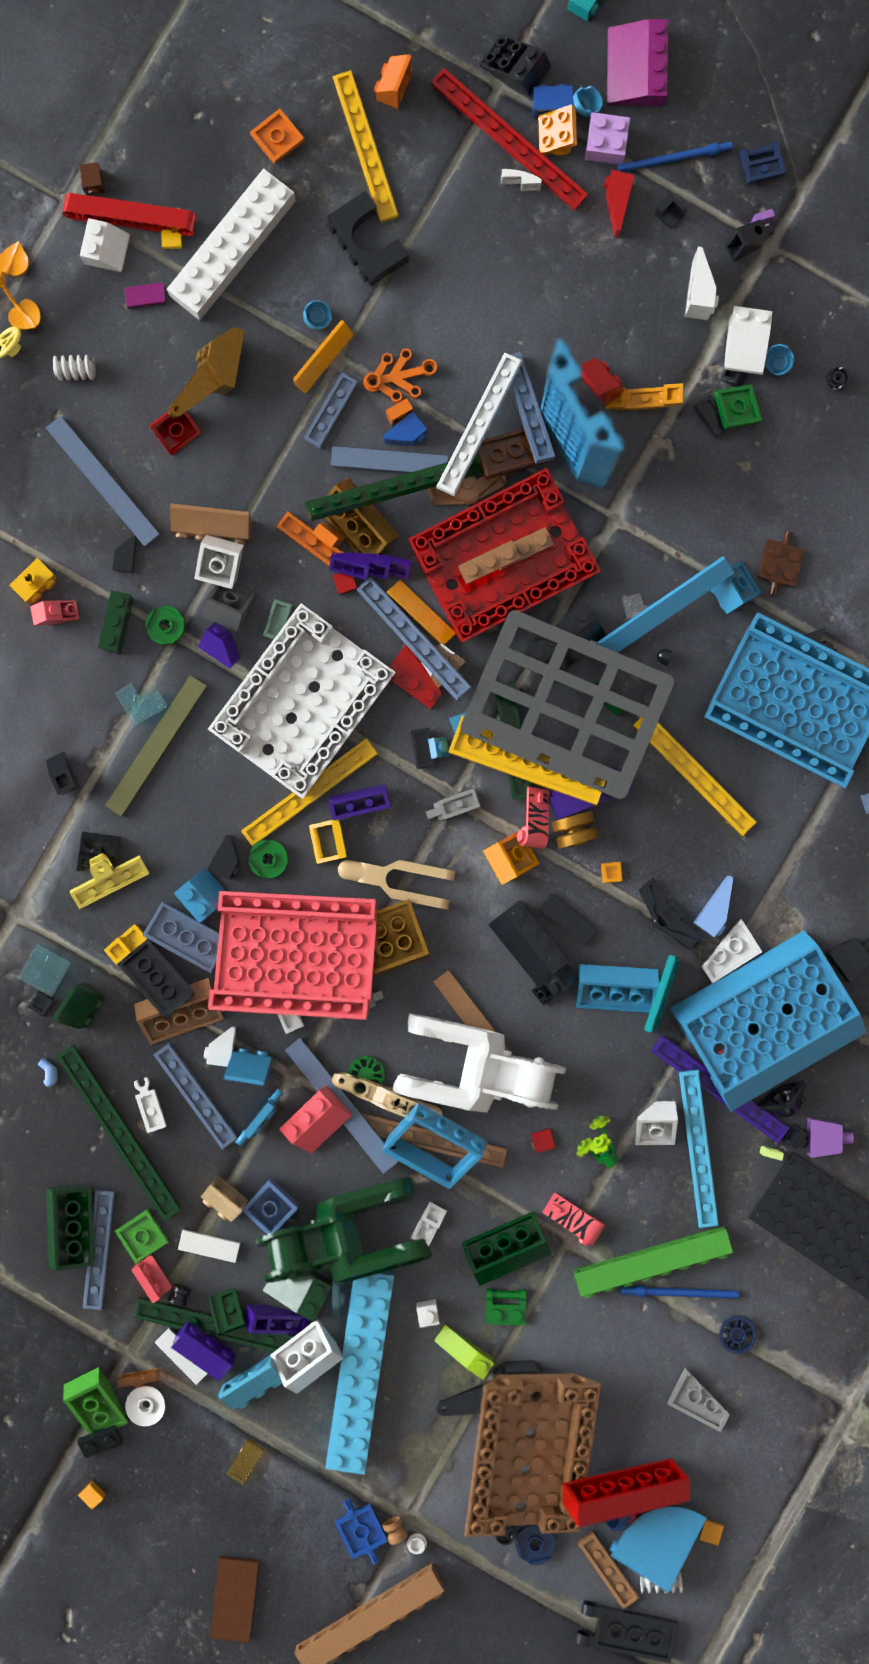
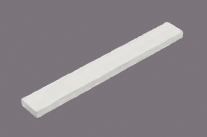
(479, 424)

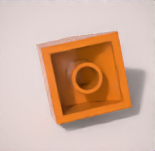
(394, 80)

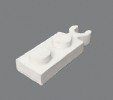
(150, 1107)

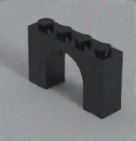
(372, 265)

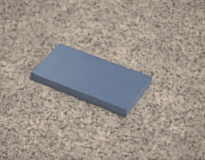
(184, 937)

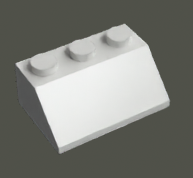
(306, 1357)

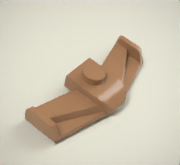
(469, 491)

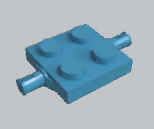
(266, 1113)

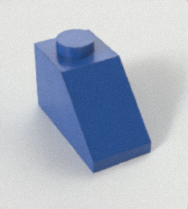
(406, 432)

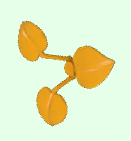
(15, 262)

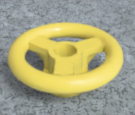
(10, 344)

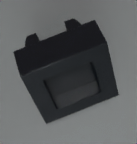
(795, 1137)

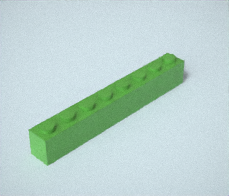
(652, 1261)

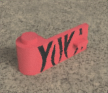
(536, 831)
(574, 1219)

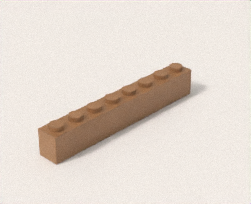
(371, 1617)

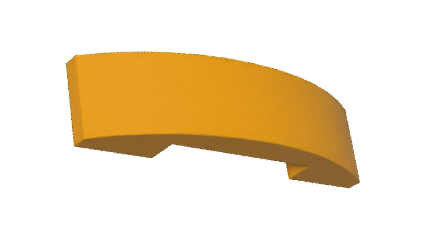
(649, 398)

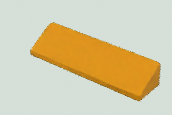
(323, 357)
(421, 613)

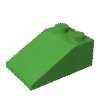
(94, 1402)

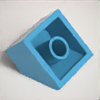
(736, 589)
(200, 895)

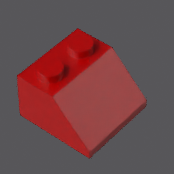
(600, 381)

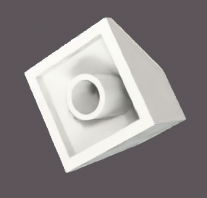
(657, 1124)

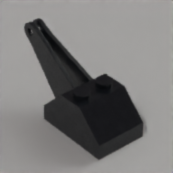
(471, 1399)

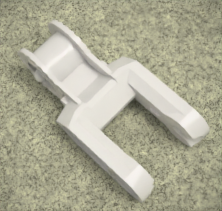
(487, 1070)

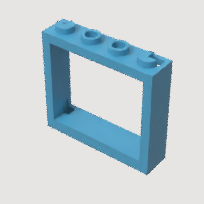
(425, 1163)

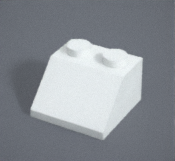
(104, 245)

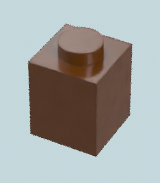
(91, 179)

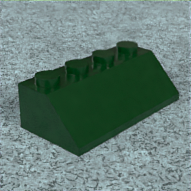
(70, 1227)
(506, 1248)

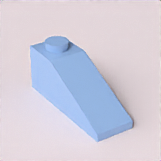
(715, 911)

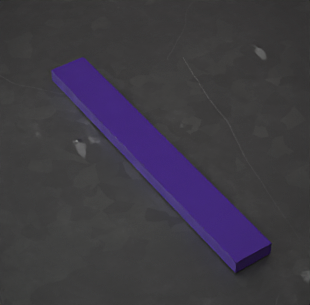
(749, 1111)

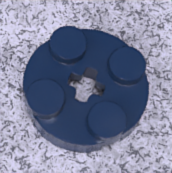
(529, 1553)

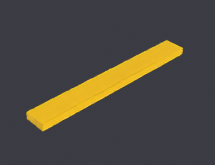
(365, 146)
(700, 779)
(294, 804)

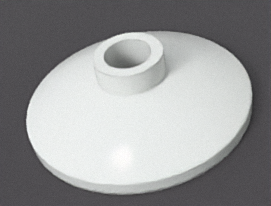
(138, 1412)

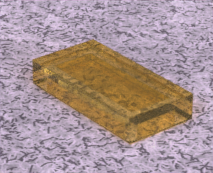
(245, 1461)

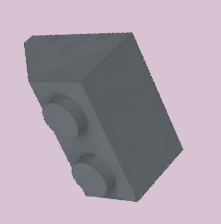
(228, 606)

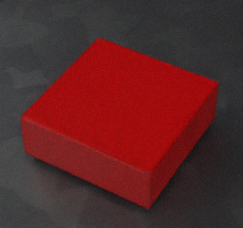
(344, 583)
(542, 1140)

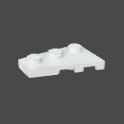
(731, 953)

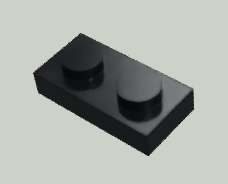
(99, 1441)

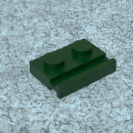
(227, 1311)

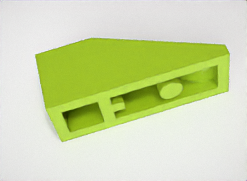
(465, 1351)

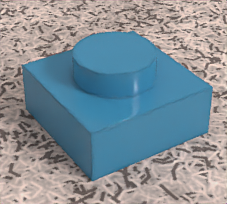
(439, 747)

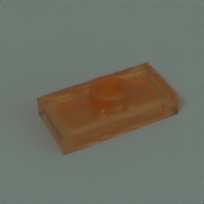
(138, 1378)

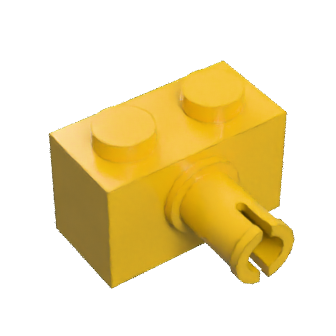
(33, 582)

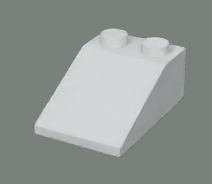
(702, 289)
(747, 340)

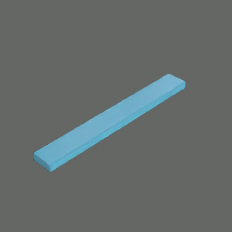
(698, 1148)

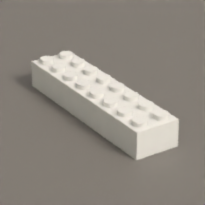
(231, 244)

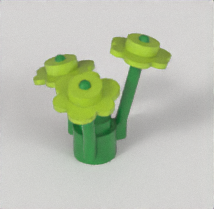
(599, 1144)

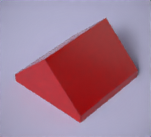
(175, 432)

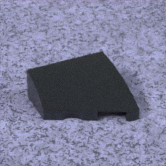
(96, 844)

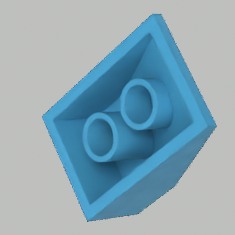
(249, 1066)

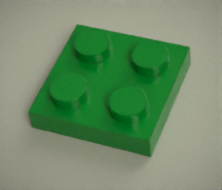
(737, 407)

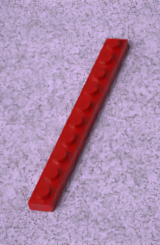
(509, 139)

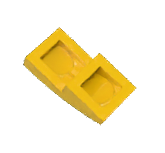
(125, 944)

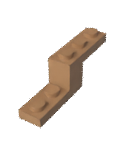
(505, 555)

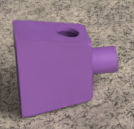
(826, 1137)

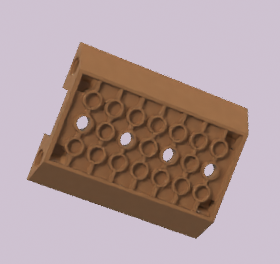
(555, 1451)

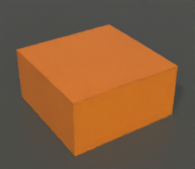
(398, 412)
(328, 535)

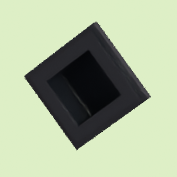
(734, 377)

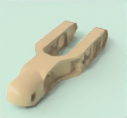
(377, 876)
(380, 1094)

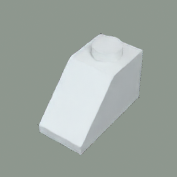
(221, 1048)

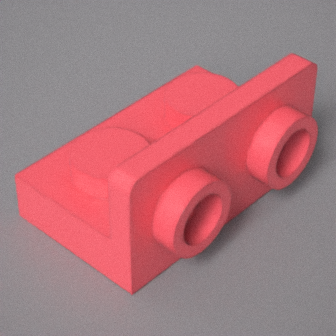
(151, 1278)

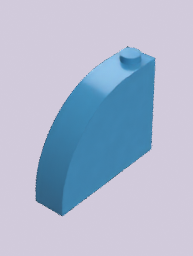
(658, 1544)

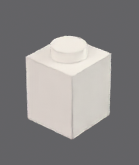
(427, 1313)

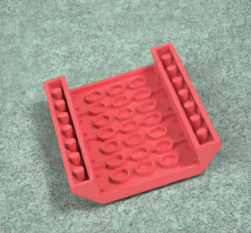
(295, 955)

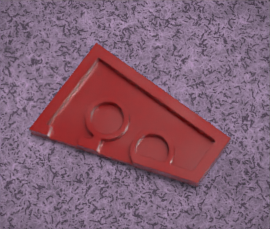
(414, 679)

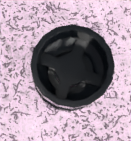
(508, 1538)

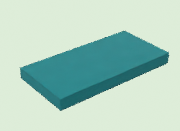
(662, 994)

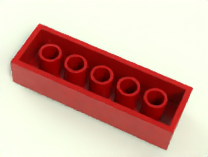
(625, 1492)

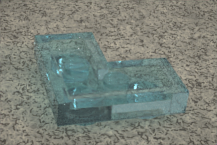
(140, 709)

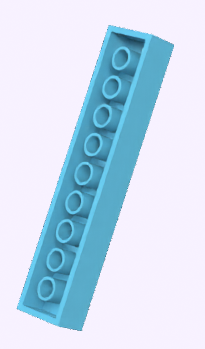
(359, 1373)

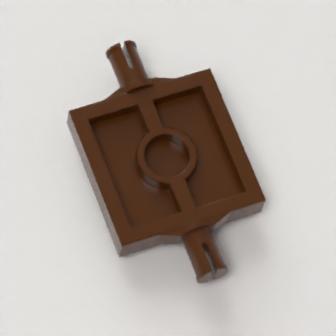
(780, 563)

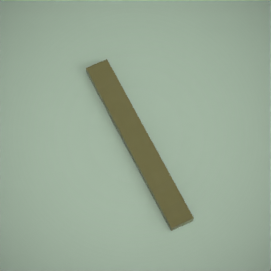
(156, 746)

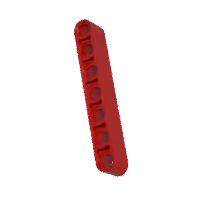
(129, 214)

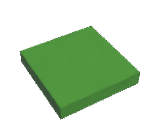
(142, 1236)

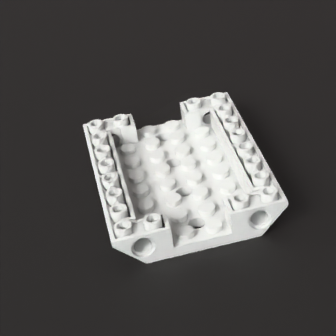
(281, 687)

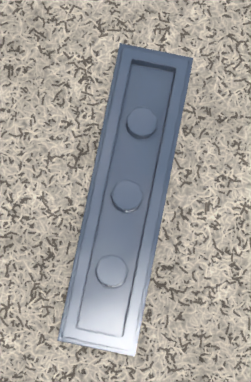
(331, 410)

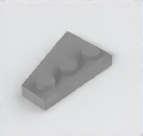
(694, 1400)

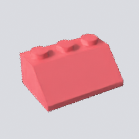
(316, 1120)

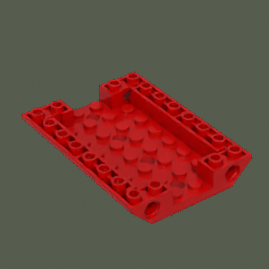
(487, 525)

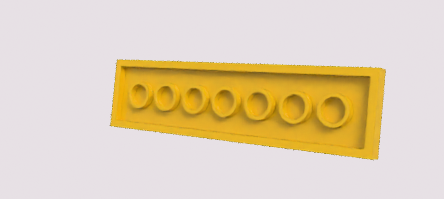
(495, 758)

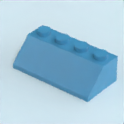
(616, 988)

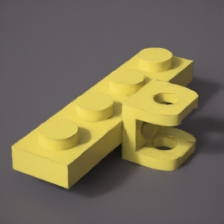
(107, 879)

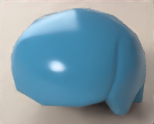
(587, 101)
(317, 315)
(779, 359)

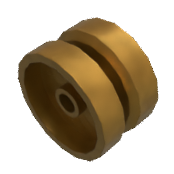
(575, 830)

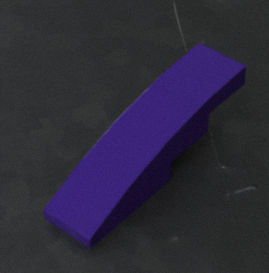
(365, 564)

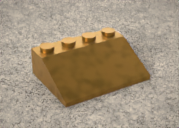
(398, 939)

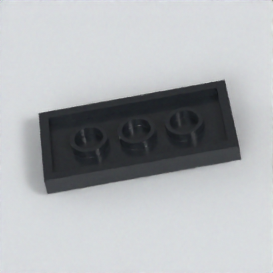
(156, 979)

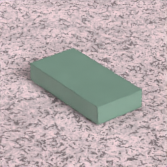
(277, 618)

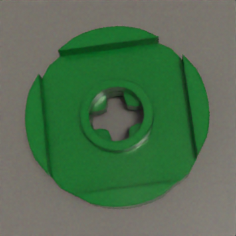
(160, 615)
(270, 848)

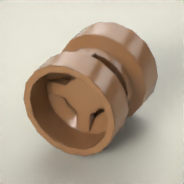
(395, 1531)

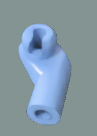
(51, 1072)

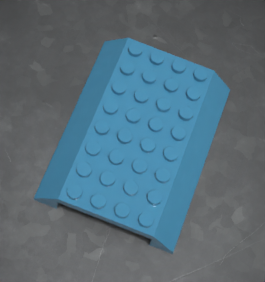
(795, 699)

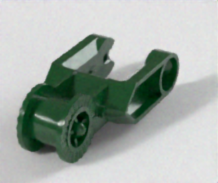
(334, 1241)

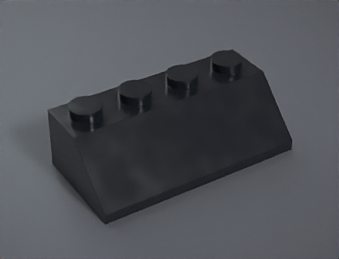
(580, 623)
(528, 943)

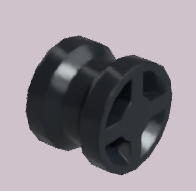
(179, 1294)

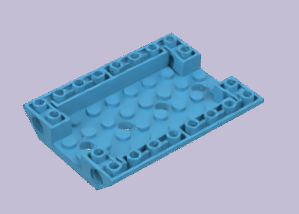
(568, 425)
(783, 1041)

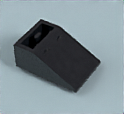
(516, 64)

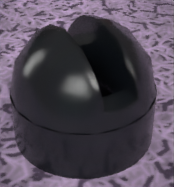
(663, 656)

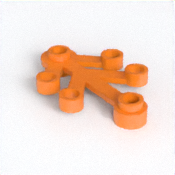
(396, 376)

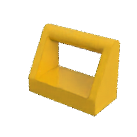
(340, 845)

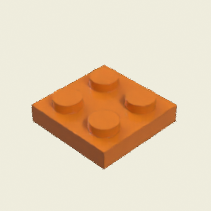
(277, 136)

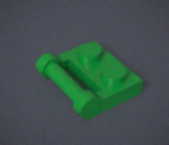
(505, 1312)

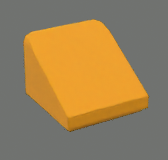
(92, 1494)

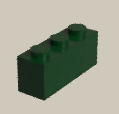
(115, 622)

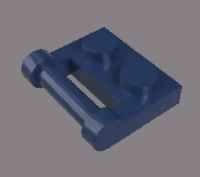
(763, 168)

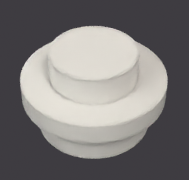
(416, 1543)

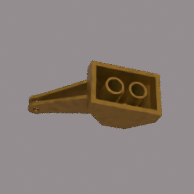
(215, 371)

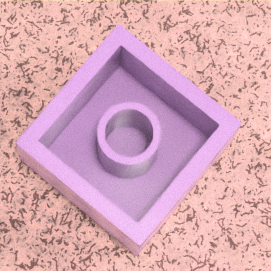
(607, 138)

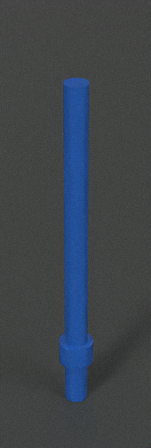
(712, 149)
(641, 1291)

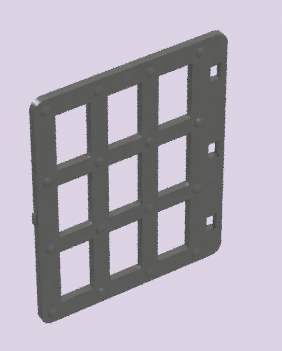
(527, 746)

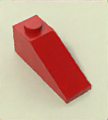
(617, 197)

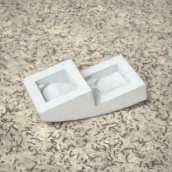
(528, 181)
(428, 1223)

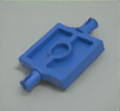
(361, 1531)

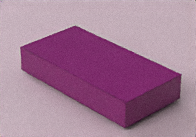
(145, 295)

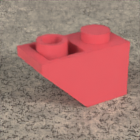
(54, 612)

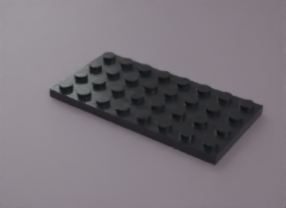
(818, 1221)

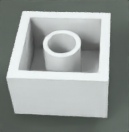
(218, 561)

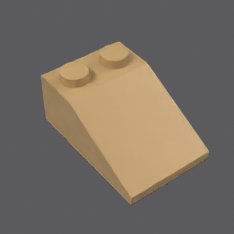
(224, 1199)

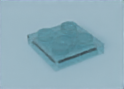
(44, 970)

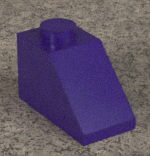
(220, 645)

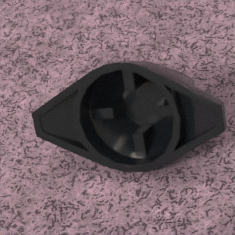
(785, 1099)

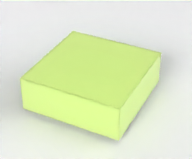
(771, 1152)

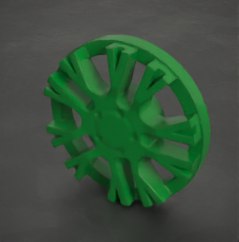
(366, 1071)

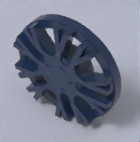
(737, 1334)

